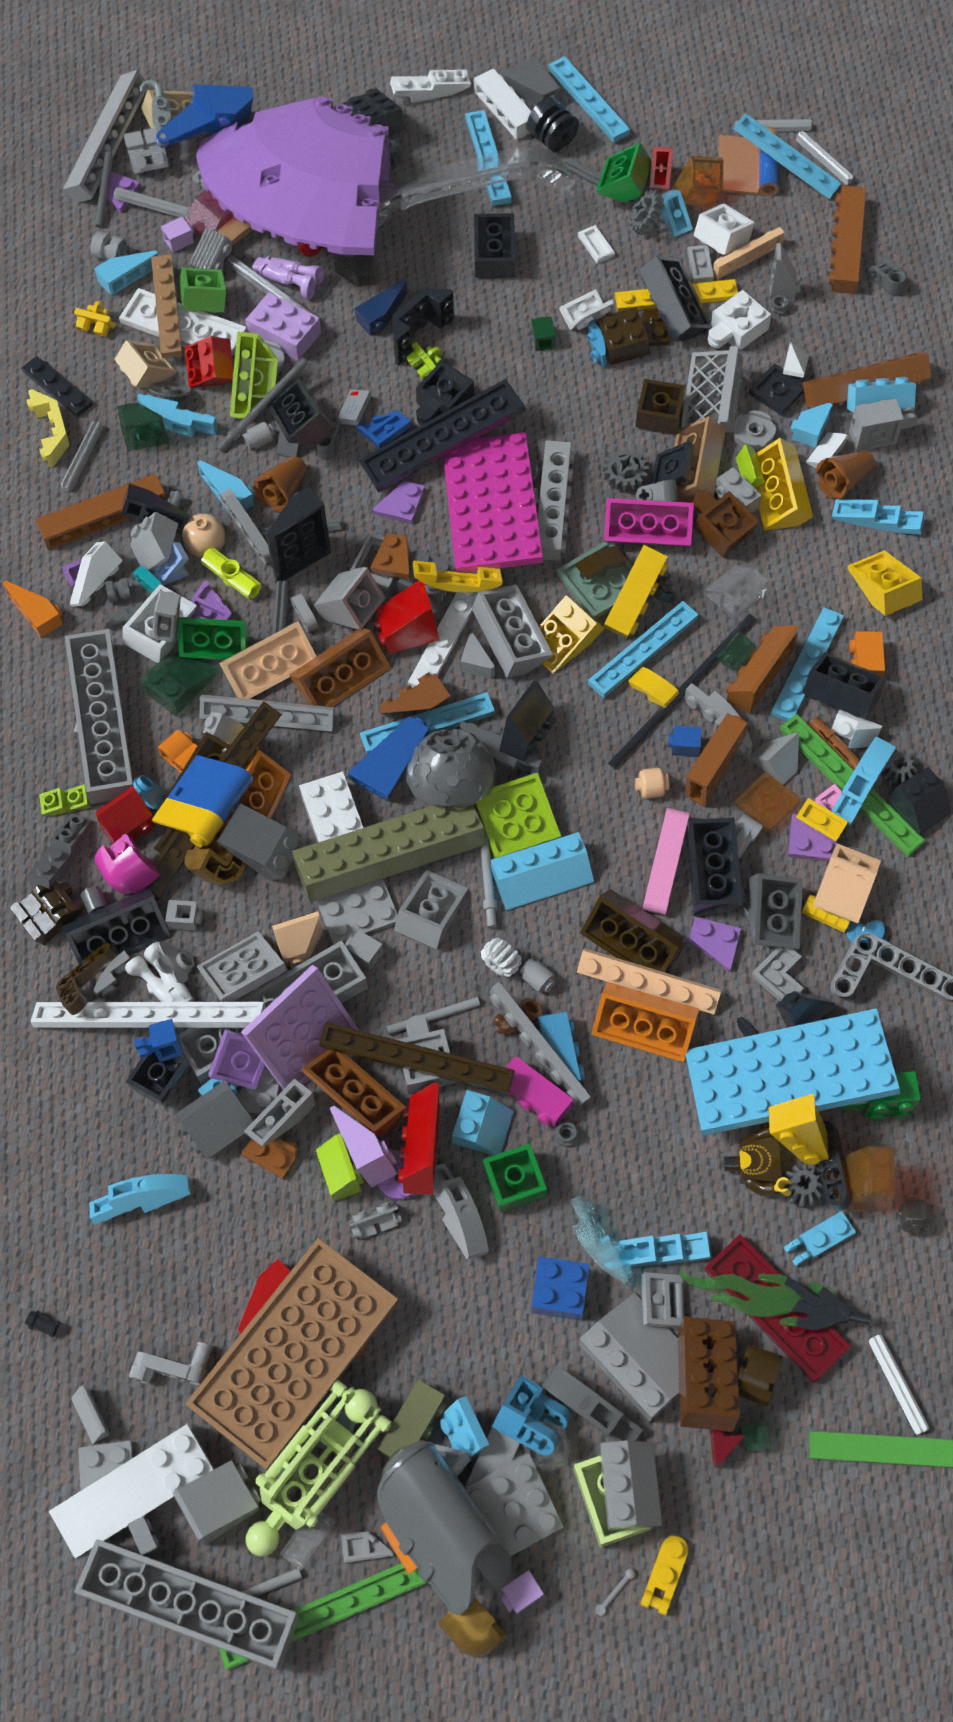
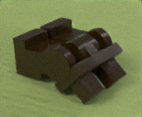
(47, 910)

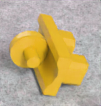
(97, 317)

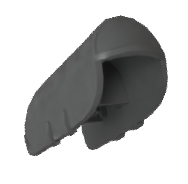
(440, 1525)

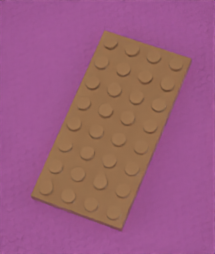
(292, 1353)

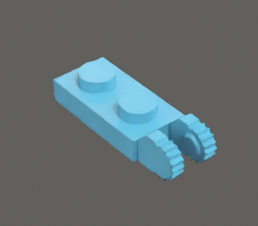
(822, 1237)

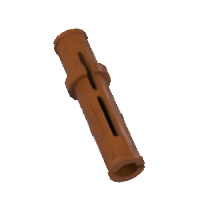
(830, 737)

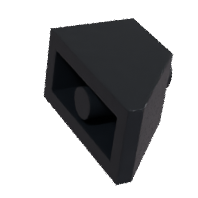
(803, 1008)

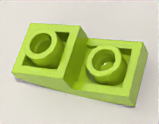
(61, 802)

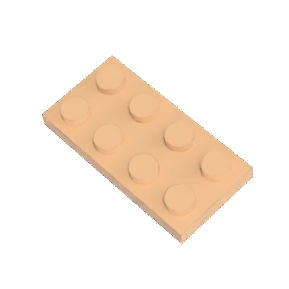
(268, 661)

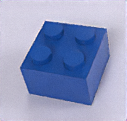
(560, 1288)

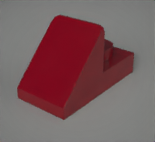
(722, 1445)

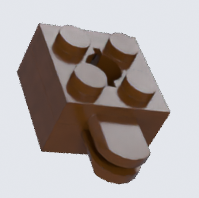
(729, 514)

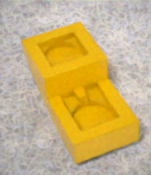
(657, 688)

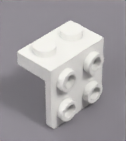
(584, 310)

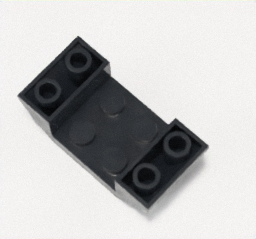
(425, 306)

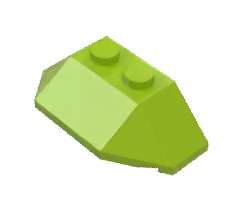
(253, 373)

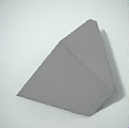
(778, 757)

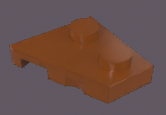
(393, 557)

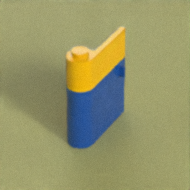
(204, 799)

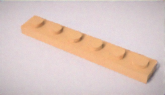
(648, 980)

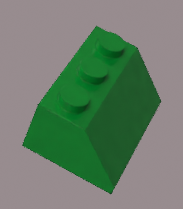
(625, 174)
(211, 638)

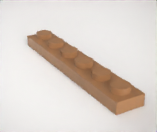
(166, 306)

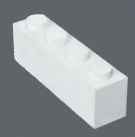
(503, 102)

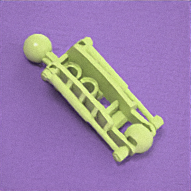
(359, 1407)

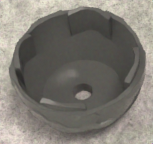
(451, 769)

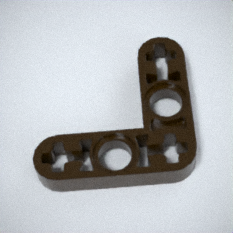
(70, 986)

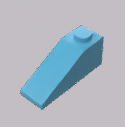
(124, 270)
(221, 481)

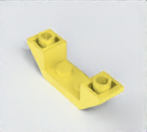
(53, 446)

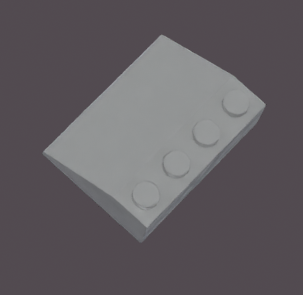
(635, 1356)

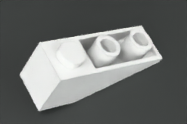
(94, 569)

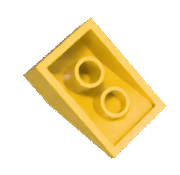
(887, 582)

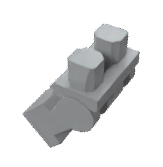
(145, 151)

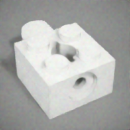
(738, 322)

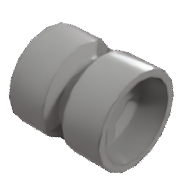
(107, 246)

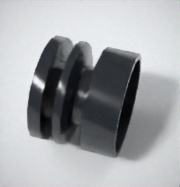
(552, 124)

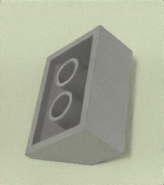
(630, 1485)

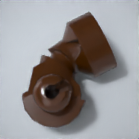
(528, 1006)

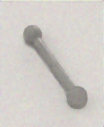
(601, 1609)

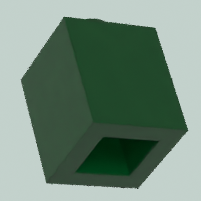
(543, 333)

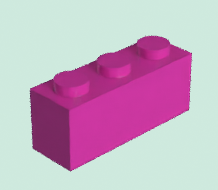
(538, 1094)

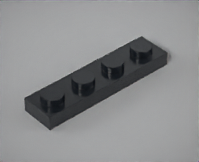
(57, 386)

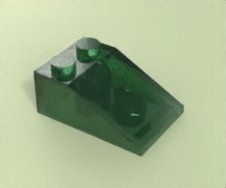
(177, 681)

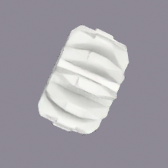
(501, 957)

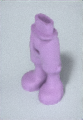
(288, 273)

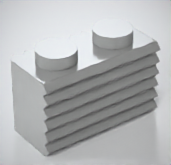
(211, 251)
(166, 616)

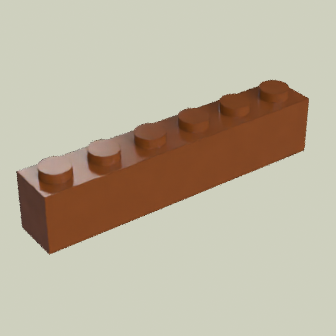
(848, 239)
(834, 387)
(90, 514)

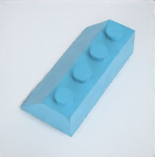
(542, 871)

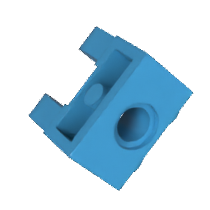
(522, 1414)

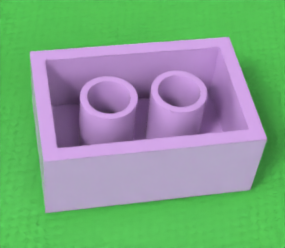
(284, 324)

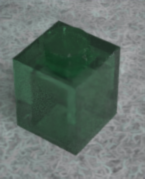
(736, 651)

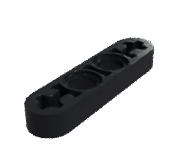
(834, 1164)

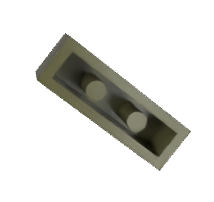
(414, 1419)

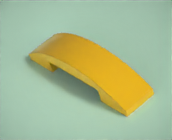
(456, 581)

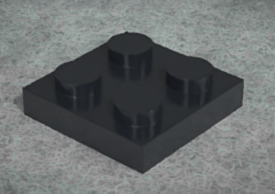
(777, 389)
(673, 464)

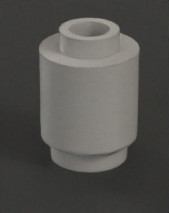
(259, 435)
(537, 976)

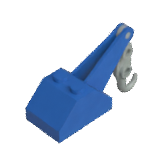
(210, 111)

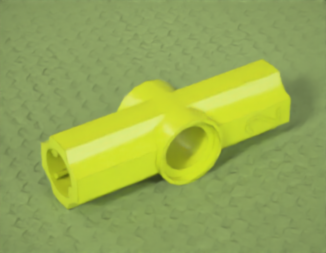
(239, 579)

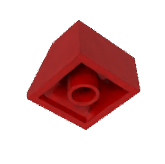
(125, 815)

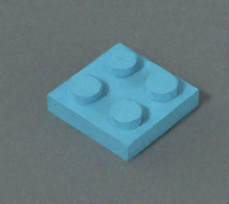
(463, 1428)

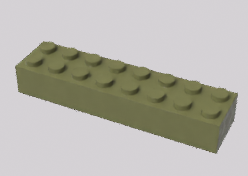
(387, 849)

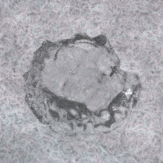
(558, 1456)

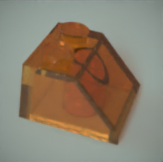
(701, 180)

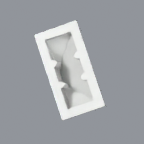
(795, 361)

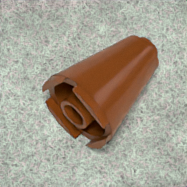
(843, 472)
(279, 483)

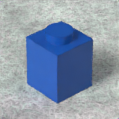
(685, 741)

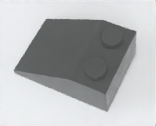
(259, 842)
(775, 910)

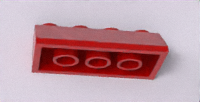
(421, 1141)

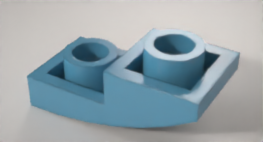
(598, 345)

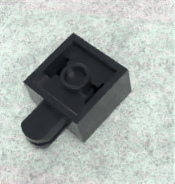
(441, 392)

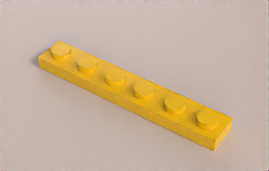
(706, 292)

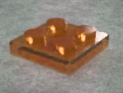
(767, 801)

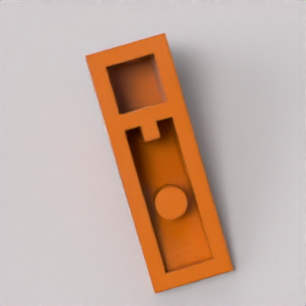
(35, 608)

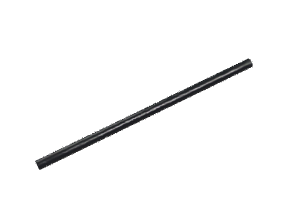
(696, 675)

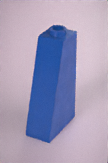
(389, 760)

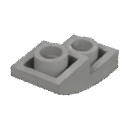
(106, 980)

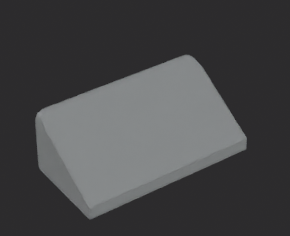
(90, 1414)

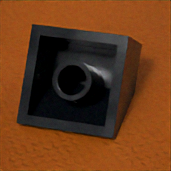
(921, 800)
(156, 1078)

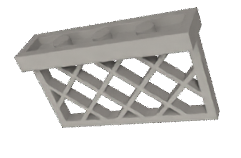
(730, 386)

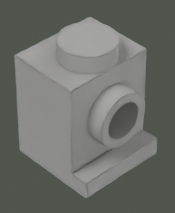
(178, 909)

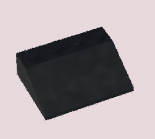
(298, 535)

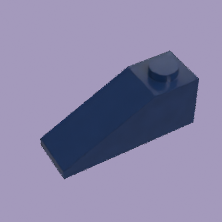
(379, 310)

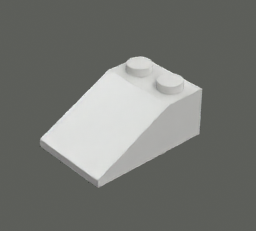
(139, 629)

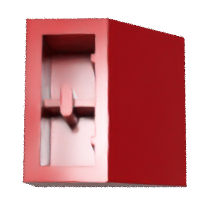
(209, 362)

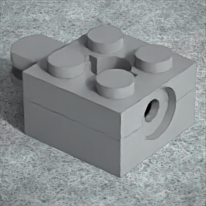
(879, 424)
(420, 1034)

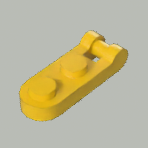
(665, 1573)

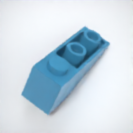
(557, 1032)

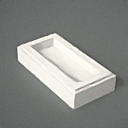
(596, 244)

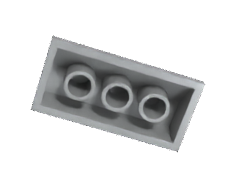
(511, 630)

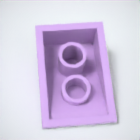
(369, 1155)

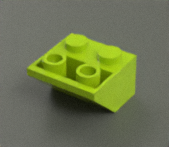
(338, 1169)

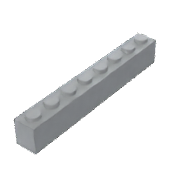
(105, 136)

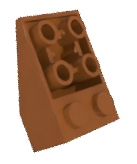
(423, 696)

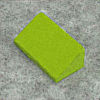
(749, 466)

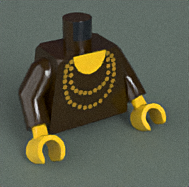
(759, 1164)

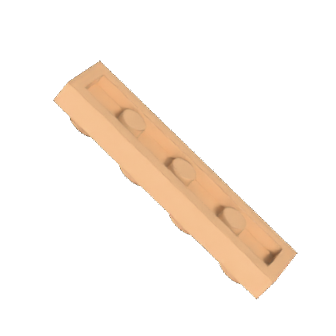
(747, 253)

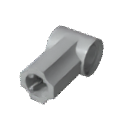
(746, 832)

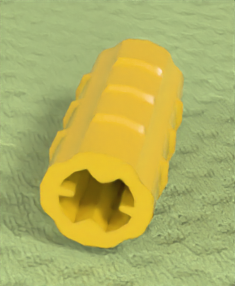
(825, 917)

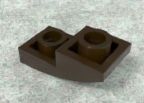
(598, 563)

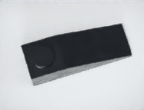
(142, 503)

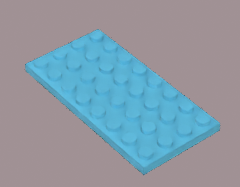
(834, 1058)

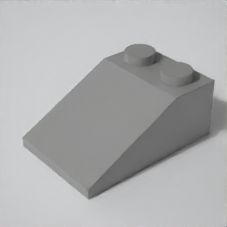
(430, 909)

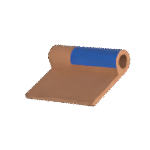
(747, 167)

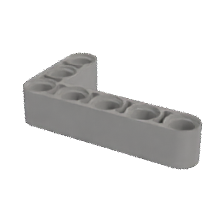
(894, 966)

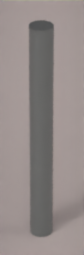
(104, 189)

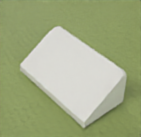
(828, 447)

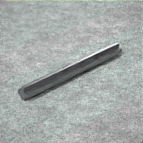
(259, 281)

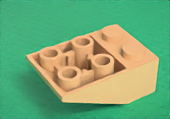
(847, 883)

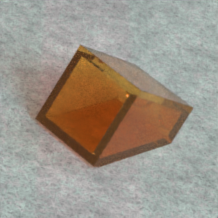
(870, 1178)

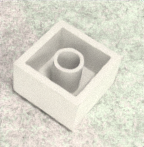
(723, 229)

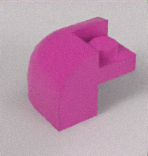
(125, 866)

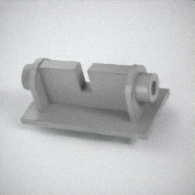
(365, 1222)

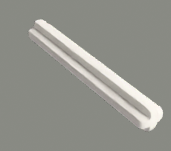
(898, 1384)

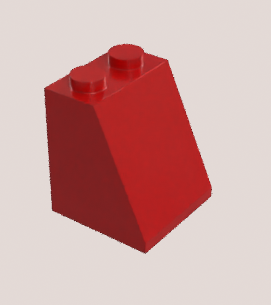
(407, 620)

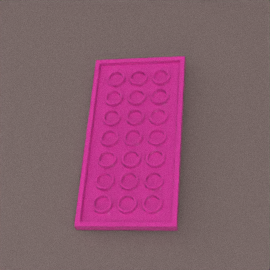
(492, 504)

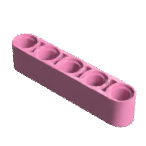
(666, 861)

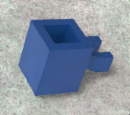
(163, 1041)

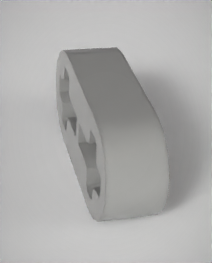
(304, 612)

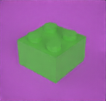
(202, 290)

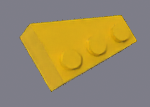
(800, 1129)

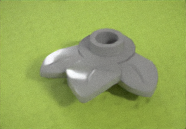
(174, 962)

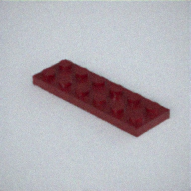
(809, 1350)

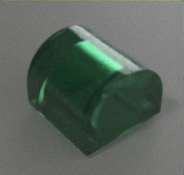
(756, 1437)

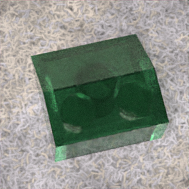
(141, 426)

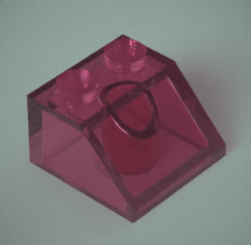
(206, 214)

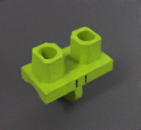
(418, 356)

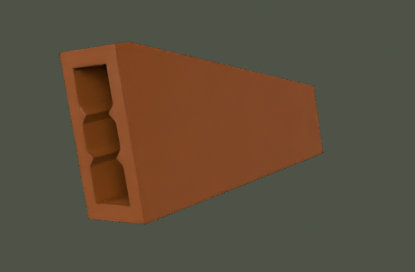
(715, 759)

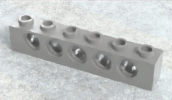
(555, 487)

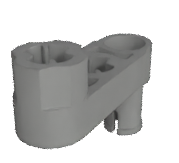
(194, 1373)

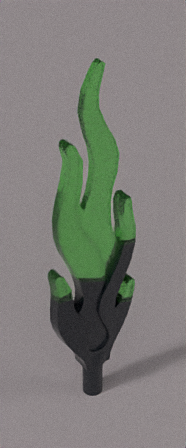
(787, 1298)

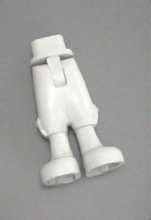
(164, 988)

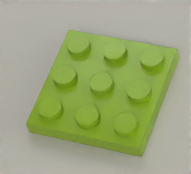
(517, 816)

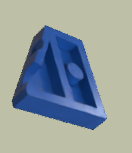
(384, 428)

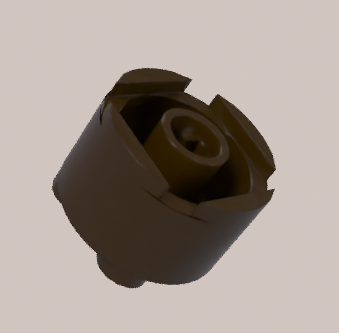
(758, 1375)

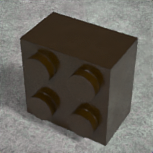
(624, 336)
(660, 406)

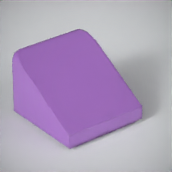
(71, 571)

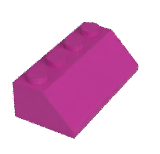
(648, 522)

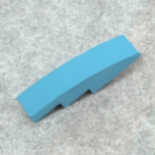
(876, 516)
(666, 1249)

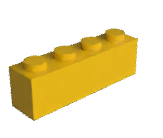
(635, 592)

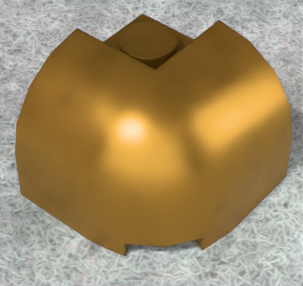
(214, 863)
(473, 1631)

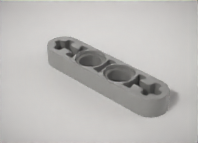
(246, 525)

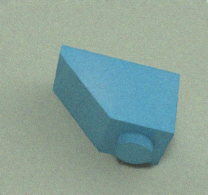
(675, 213)
(811, 424)

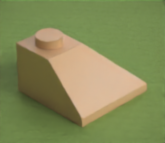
(298, 938)

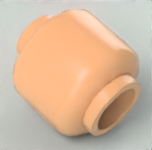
(652, 783)

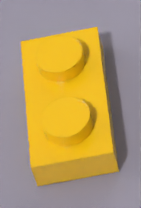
(821, 820)

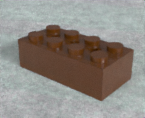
(708, 1374)

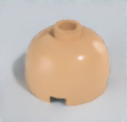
(203, 533)

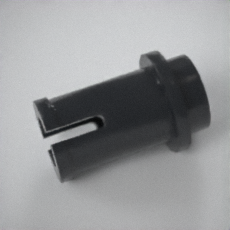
(42, 1323)

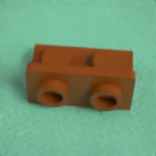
(274, 1157)

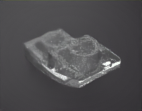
(307, 1540)

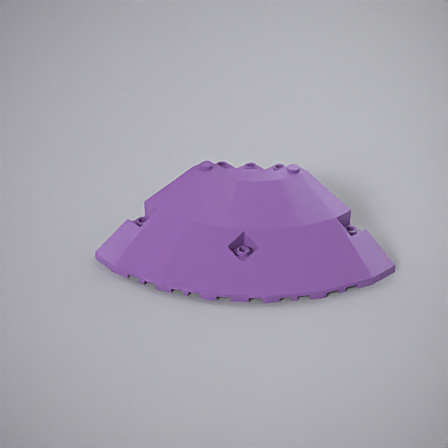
(302, 174)

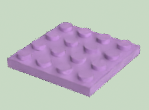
(292, 1025)

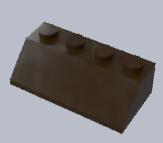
(632, 933)

